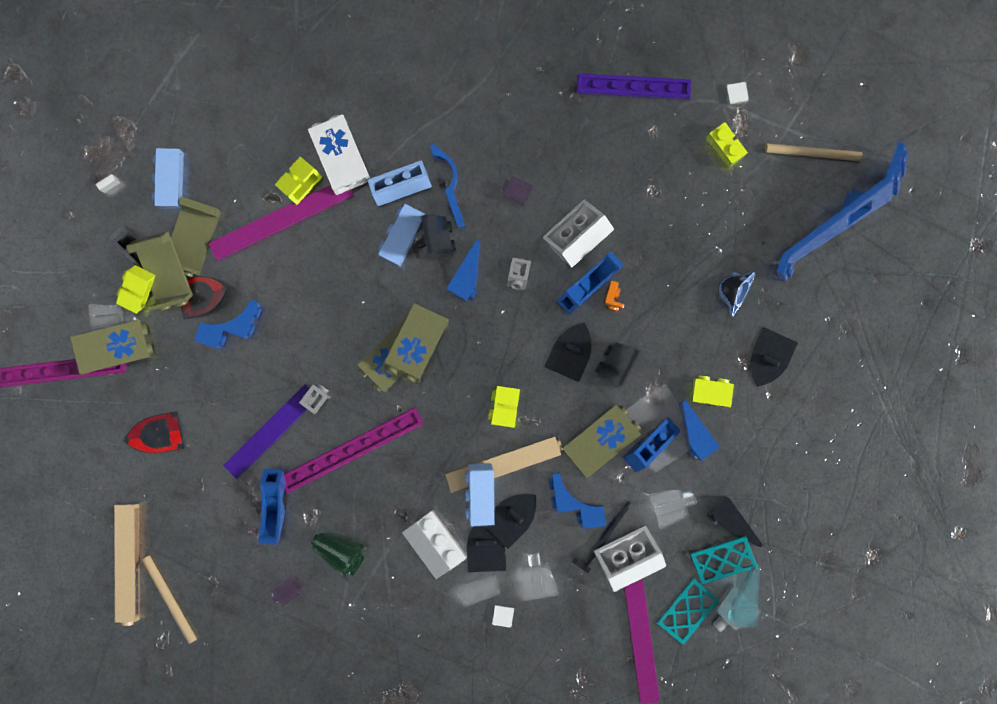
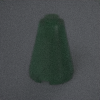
(339, 553)

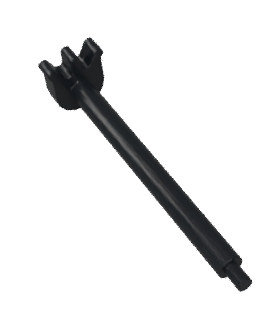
(584, 565)

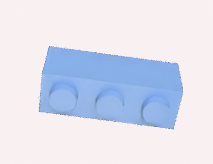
(167, 178)
(399, 183)
(401, 235)
(480, 494)

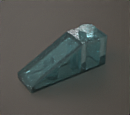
(745, 605)

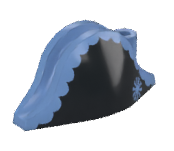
(734, 289)

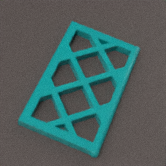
(728, 545)
(691, 627)

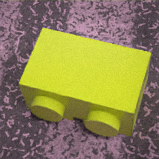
(725, 146)
(298, 181)
(135, 289)
(712, 392)
(505, 406)

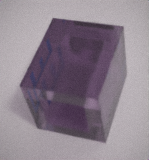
(517, 190)
(286, 591)

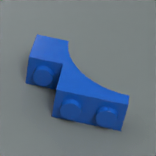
(590, 283)
(240, 326)
(273, 510)
(589, 516)

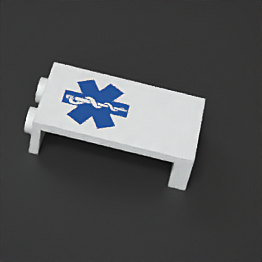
(339, 154)

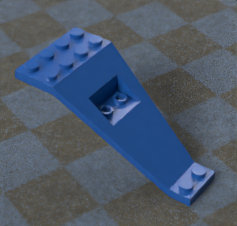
(855, 207)

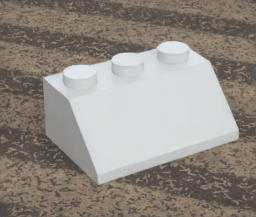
(578, 233)
(434, 544)
(630, 558)

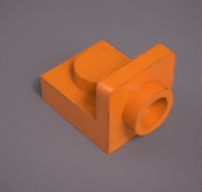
(613, 293)

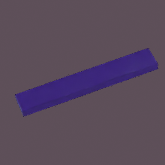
(634, 86)
(267, 434)

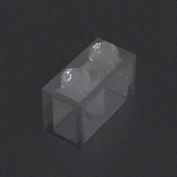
(479, 590)

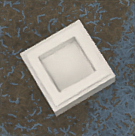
(737, 93)
(107, 183)
(503, 616)

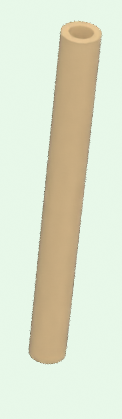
(813, 152)
(169, 599)

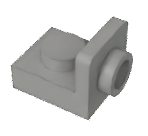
(518, 273)
(315, 398)

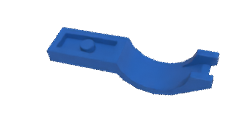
(439, 154)

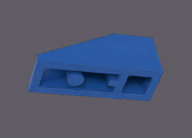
(465, 279)
(697, 436)
(651, 445)

